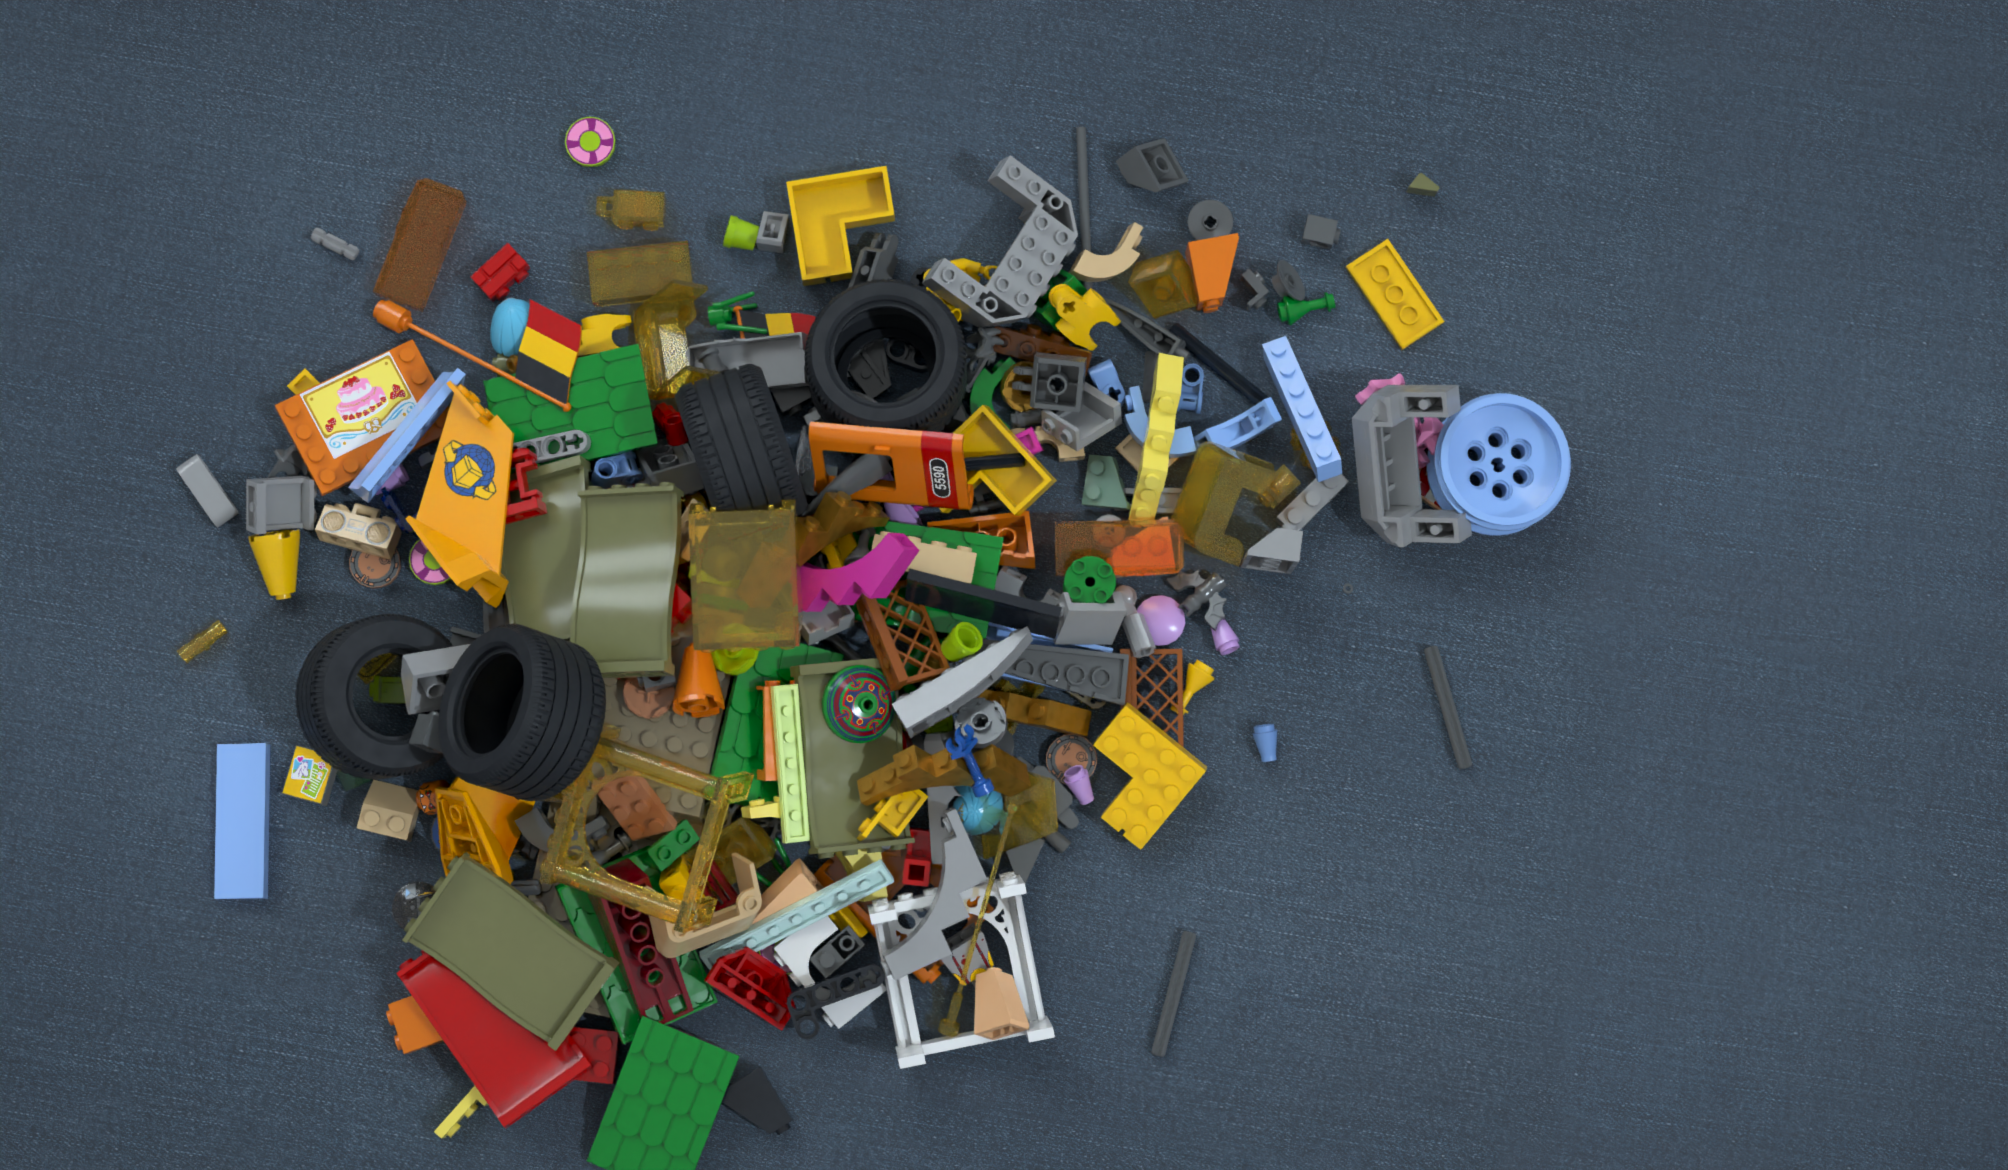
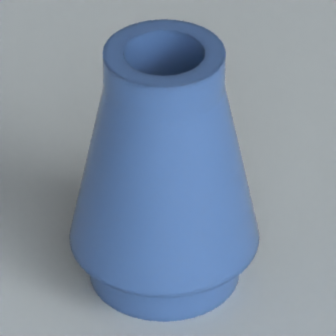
(1266, 741)

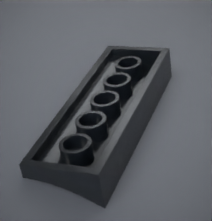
(982, 603)

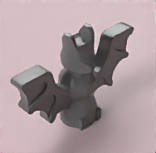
(1205, 591)

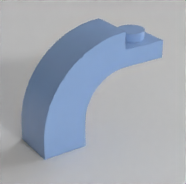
(1136, 424)
(1242, 427)

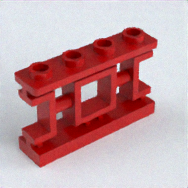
(532, 506)

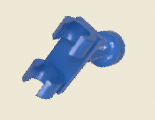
(981, 785)

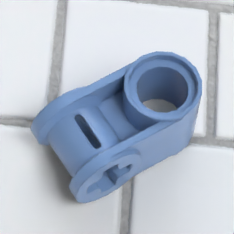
(1106, 379)
(1191, 391)
(621, 471)

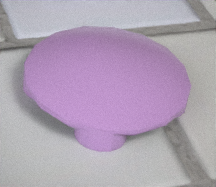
(1163, 619)

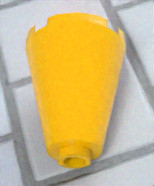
(278, 560)

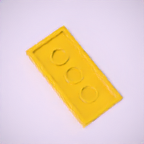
(1394, 294)

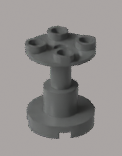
(988, 723)

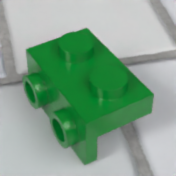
(671, 846)

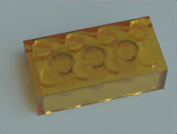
(636, 271)

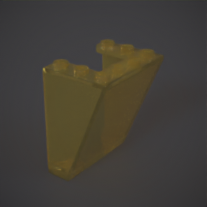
(745, 578)

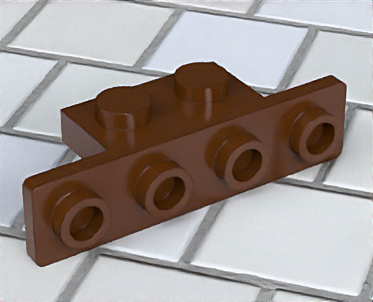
(1033, 340)

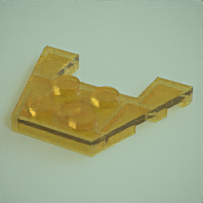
(1033, 819)

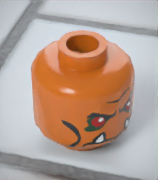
(427, 796)

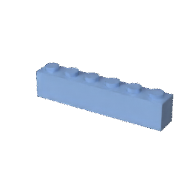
(1302, 409)

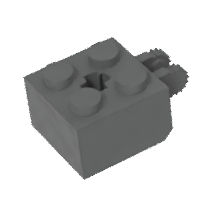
(1044, 391)

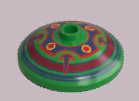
(845, 699)

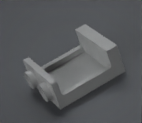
(1077, 430)
(280, 504)
(1089, 621)

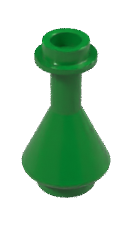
(1292, 310)

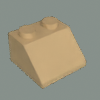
(389, 811)

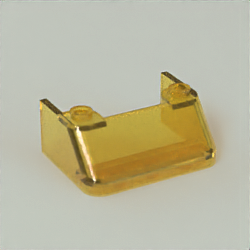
(663, 338)

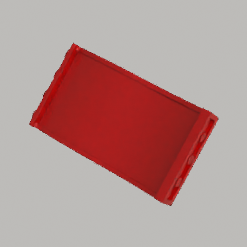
(498, 1054)

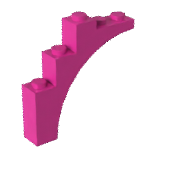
(871, 575)

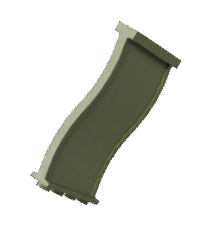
(545, 550)
(627, 578)
(836, 765)
(509, 950)

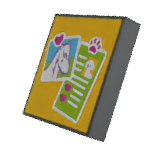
(309, 777)

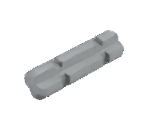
(334, 243)

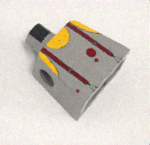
(959, 947)

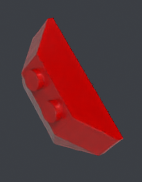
(753, 984)

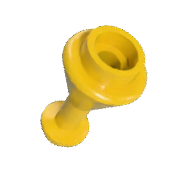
(1197, 677)

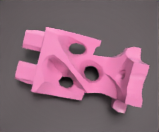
(1425, 433)

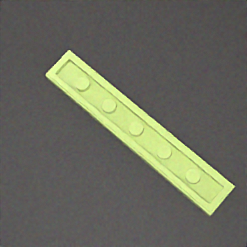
(790, 763)

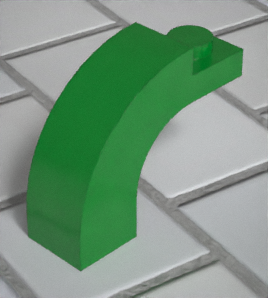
(987, 384)

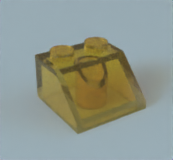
(1164, 284)

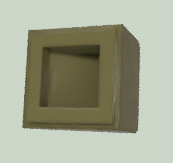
(1423, 186)

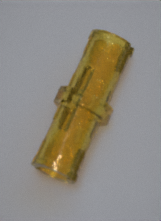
(202, 641)

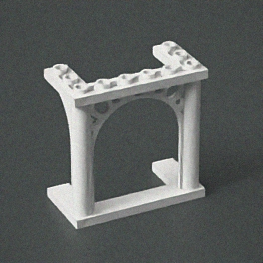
(1008, 892)

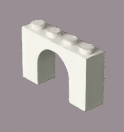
(796, 952)

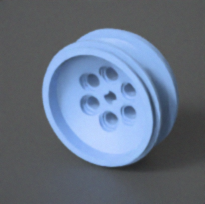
(1515, 424)

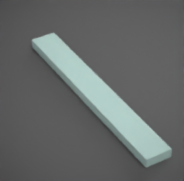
(803, 912)

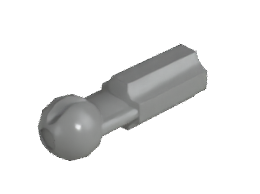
(1135, 625)

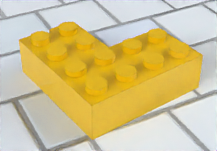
(828, 206)
(1014, 486)
(1159, 773)

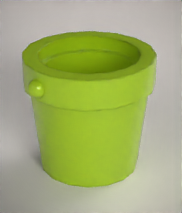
(740, 234)
(962, 642)

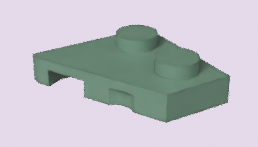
(1103, 484)

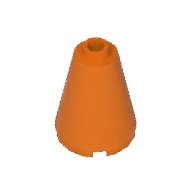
(697, 685)

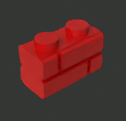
(501, 273)

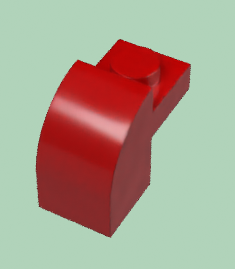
(918, 859)

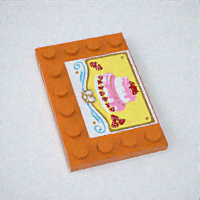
(354, 413)

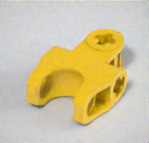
(1080, 313)
(598, 332)

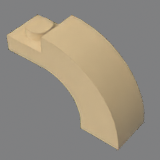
(1098, 268)

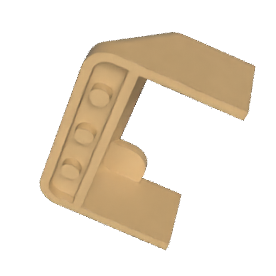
(723, 923)

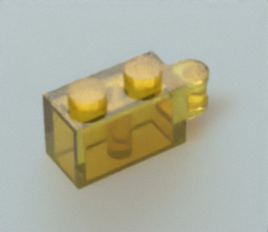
(634, 209)
(1281, 486)

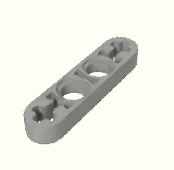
(541, 445)

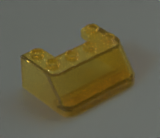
(1212, 494)

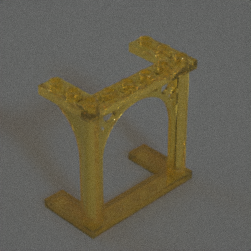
(565, 865)

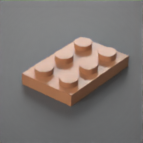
(636, 807)

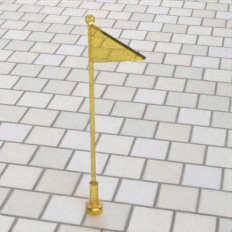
(949, 1025)

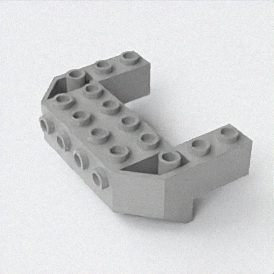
(1027, 264)
(1390, 467)

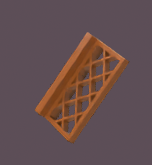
(885, 646)
(1132, 682)

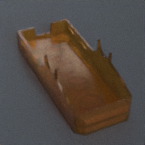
(420, 243)
(1126, 545)

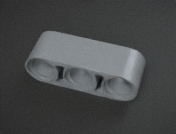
(207, 490)

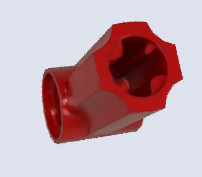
(670, 423)

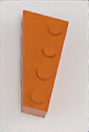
(1017, 541)

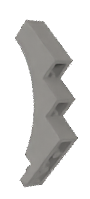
(959, 872)

